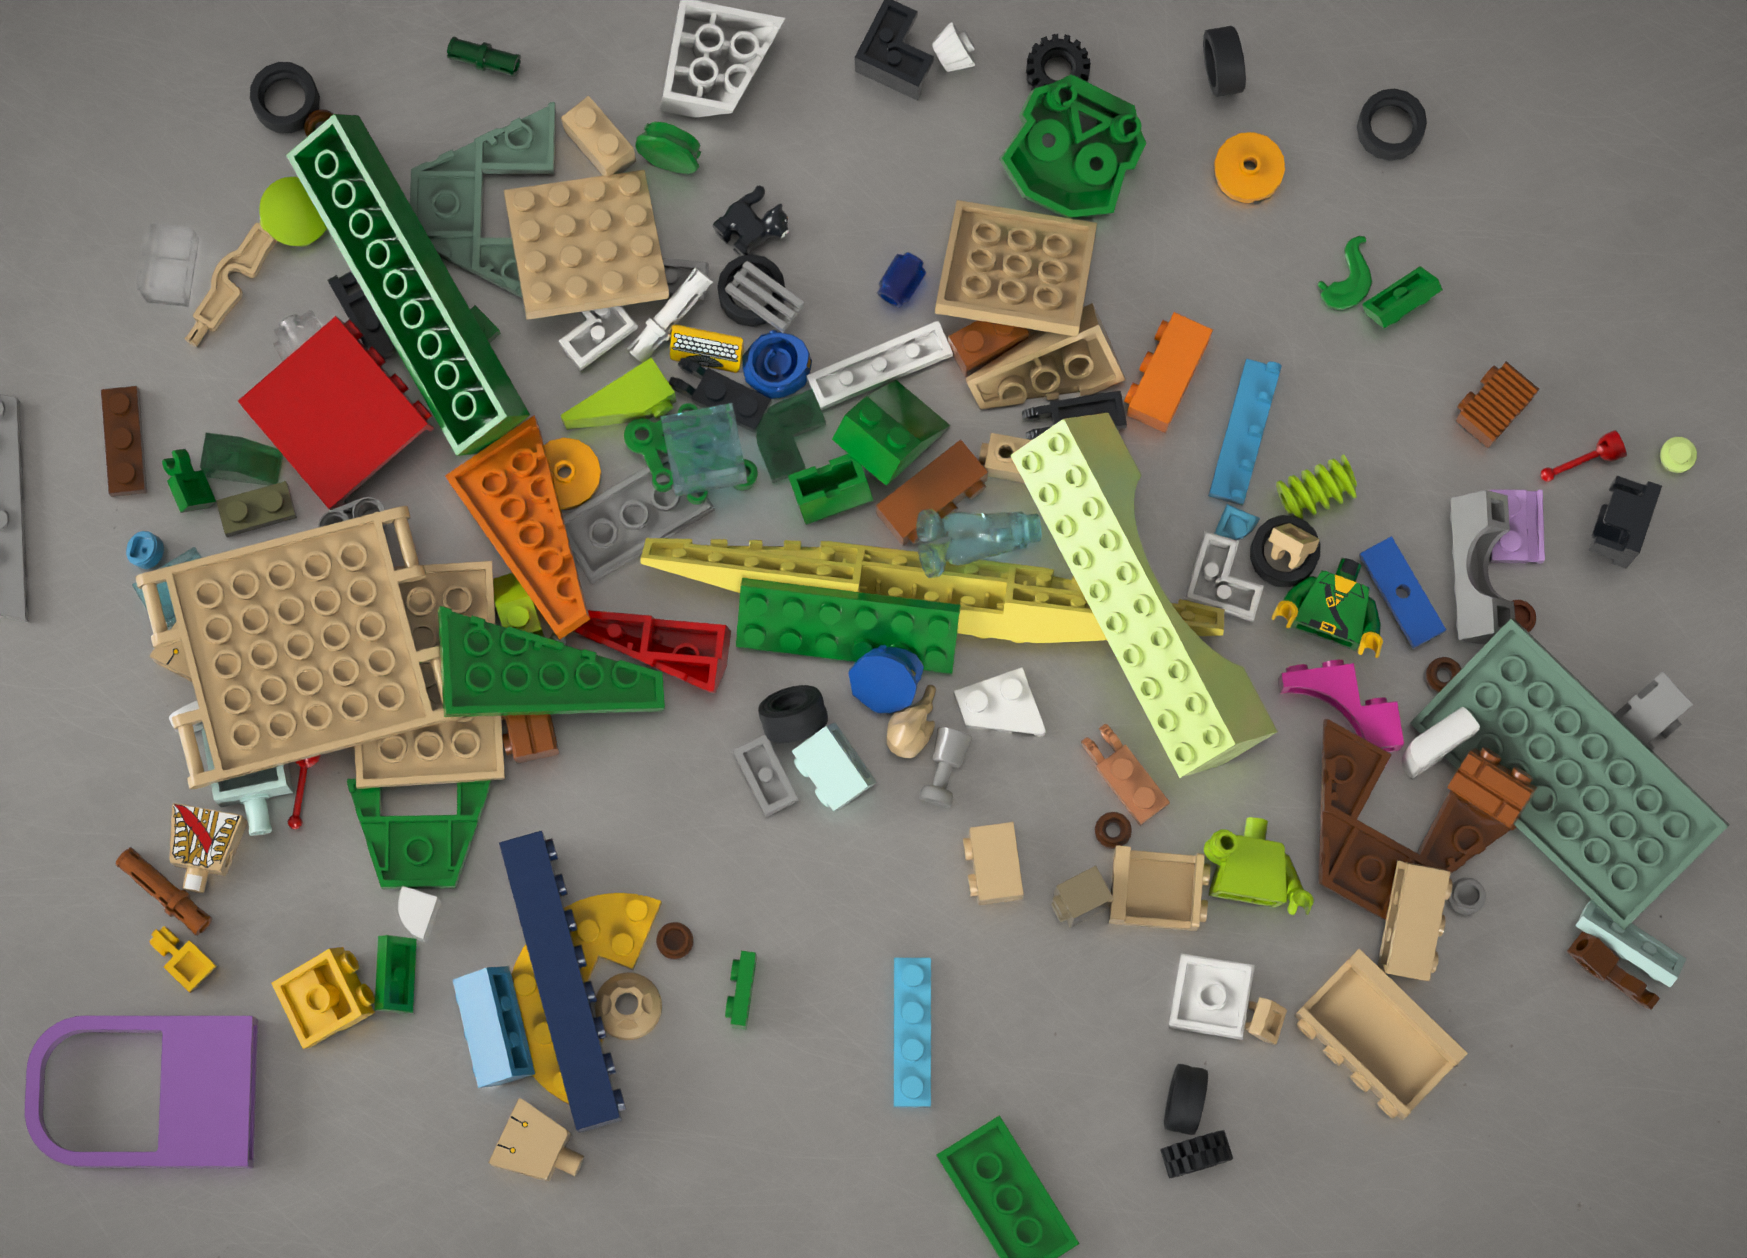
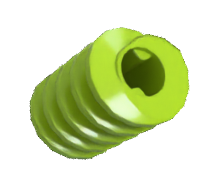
(1317, 487)

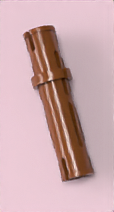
(175, 901)

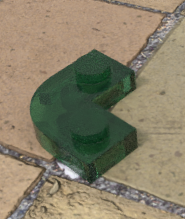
(778, 429)

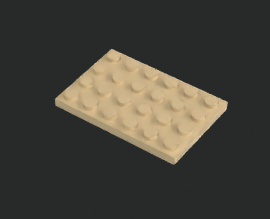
(451, 750)

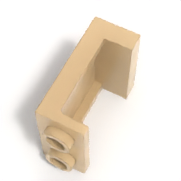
(1158, 889)

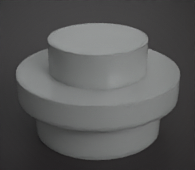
(1467, 896)

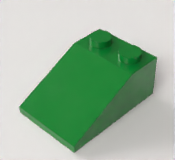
(889, 430)

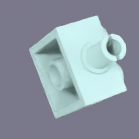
(251, 791)

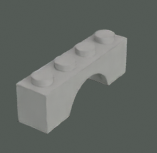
(1477, 525)

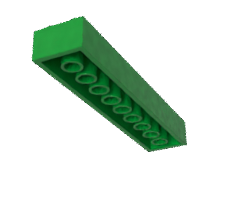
(407, 284)

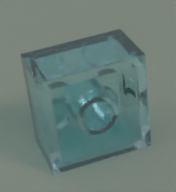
(704, 449)

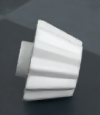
(954, 48)

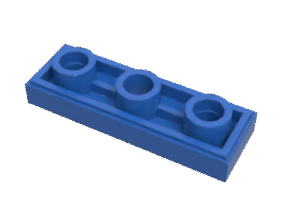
(1392, 572)

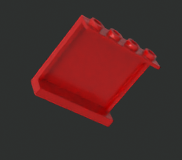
(336, 411)

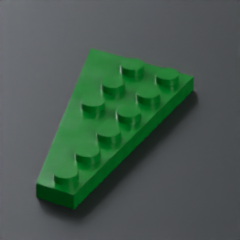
(521, 673)

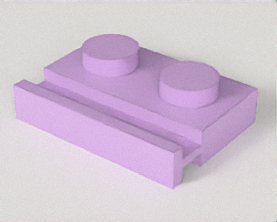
(1526, 534)

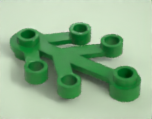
(656, 441)

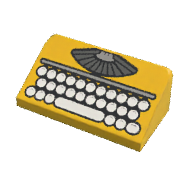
(707, 348)

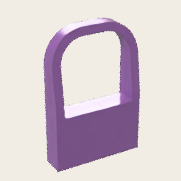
(203, 1091)

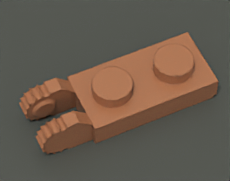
(1127, 777)

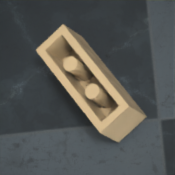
(1414, 921)

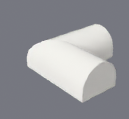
(597, 334)
(1214, 586)
(1438, 741)

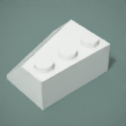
(714, 57)

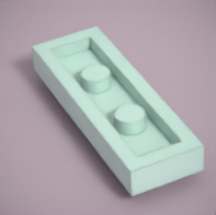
(1632, 945)

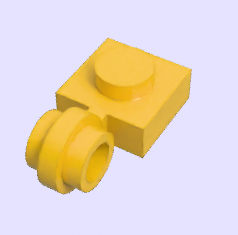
(188, 964)

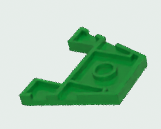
(422, 848)

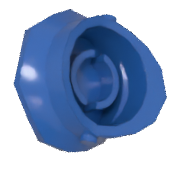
(777, 364)
(886, 678)

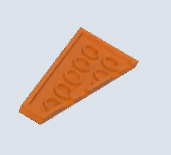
(519, 511)

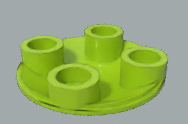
(290, 213)

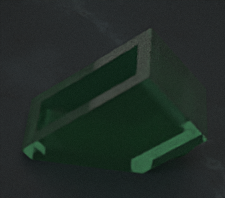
(240, 460)

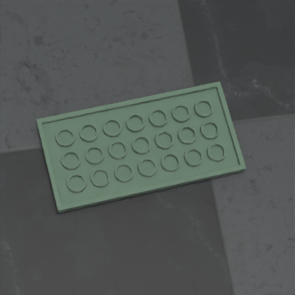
(1602, 797)

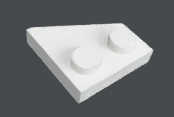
(1001, 705)

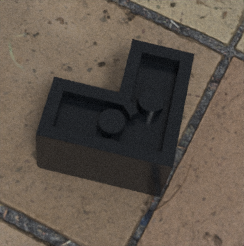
(886, 56)

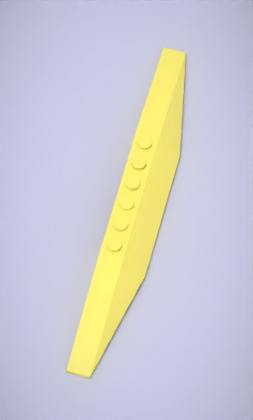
(994, 596)

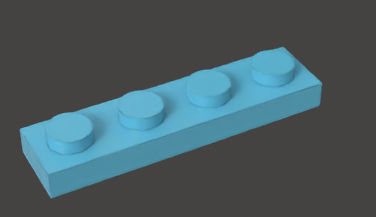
(912, 1032)

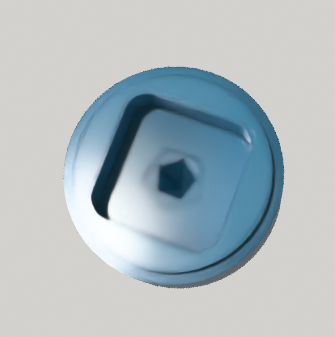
(144, 550)

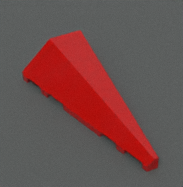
(679, 648)

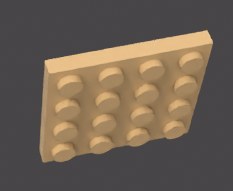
(586, 244)
(1016, 268)

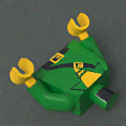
(1334, 609)

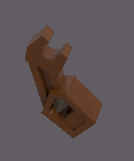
(1602, 964)

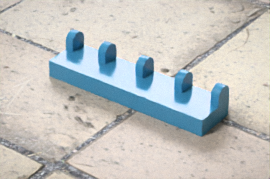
(1244, 431)

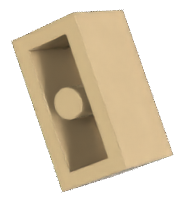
(598, 138)
(994, 863)

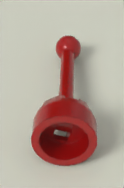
(1609, 448)
(295, 820)

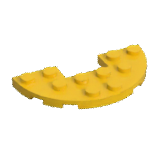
(608, 928)

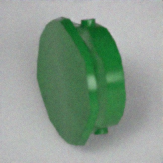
(669, 148)

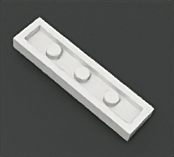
(879, 365)

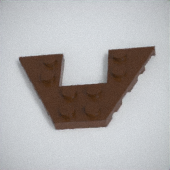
(1361, 860)

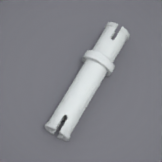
(674, 310)

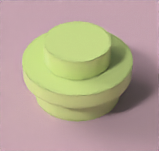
(1678, 454)

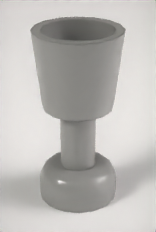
(949, 753)

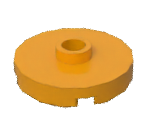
(1246, 184)
(584, 467)

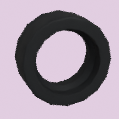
(1224, 61)
(274, 73)
(1399, 99)
(733, 311)
(1265, 570)

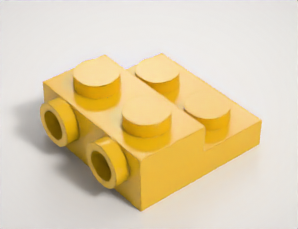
(324, 996)

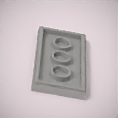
(617, 521)

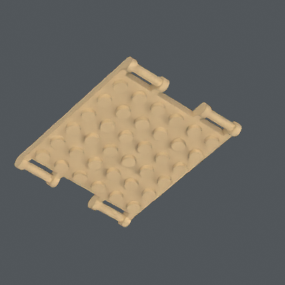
(296, 646)

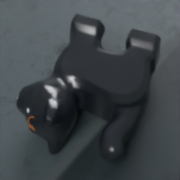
(750, 229)

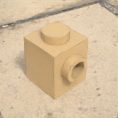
(997, 456)

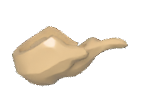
(909, 729)

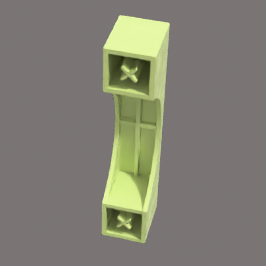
(1189, 692)

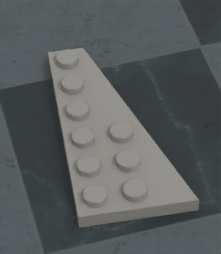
(12, 524)

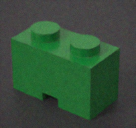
(830, 488)

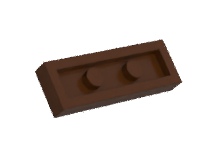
(123, 441)

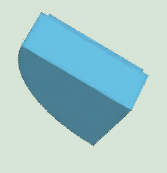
(1236, 523)

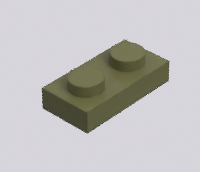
(256, 509)

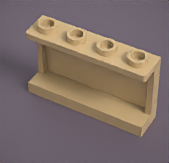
(1379, 1035)

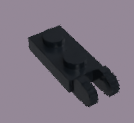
(720, 390)
(1075, 407)

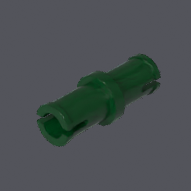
(483, 56)

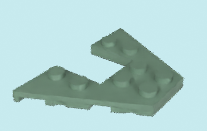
(450, 193)

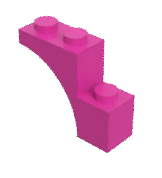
(1338, 687)

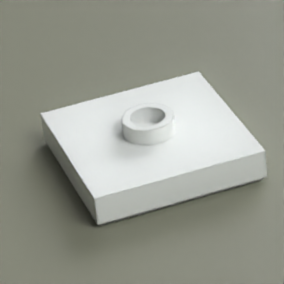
(1212, 996)

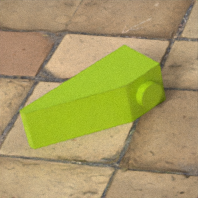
(632, 396)

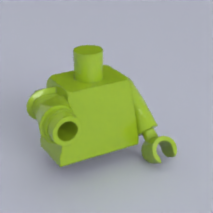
(1255, 869)

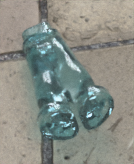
(972, 537)

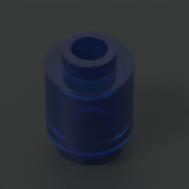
(901, 279)

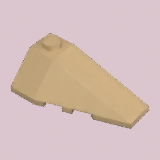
(1050, 366)

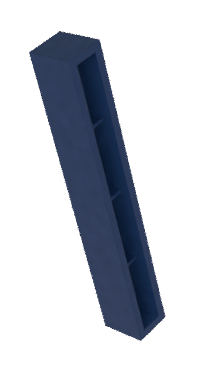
(561, 982)

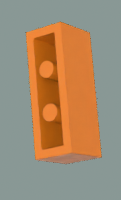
(1167, 371)

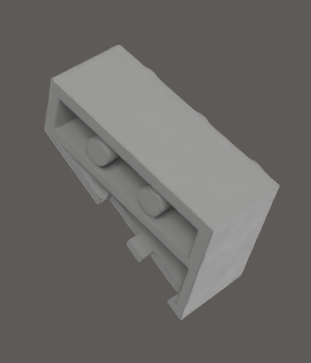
(1655, 710)

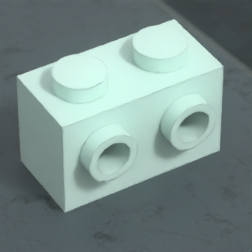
(833, 767)

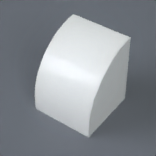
(418, 912)

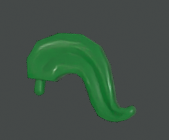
(1355, 288)

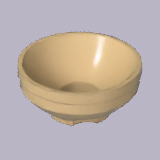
(642, 1020)

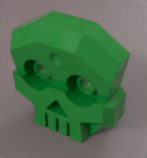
(1062, 174)

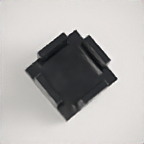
(1625, 520)

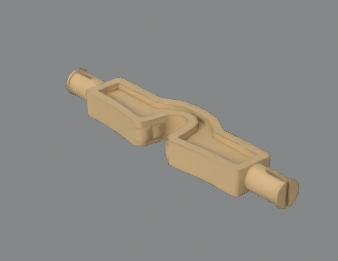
(224, 293)

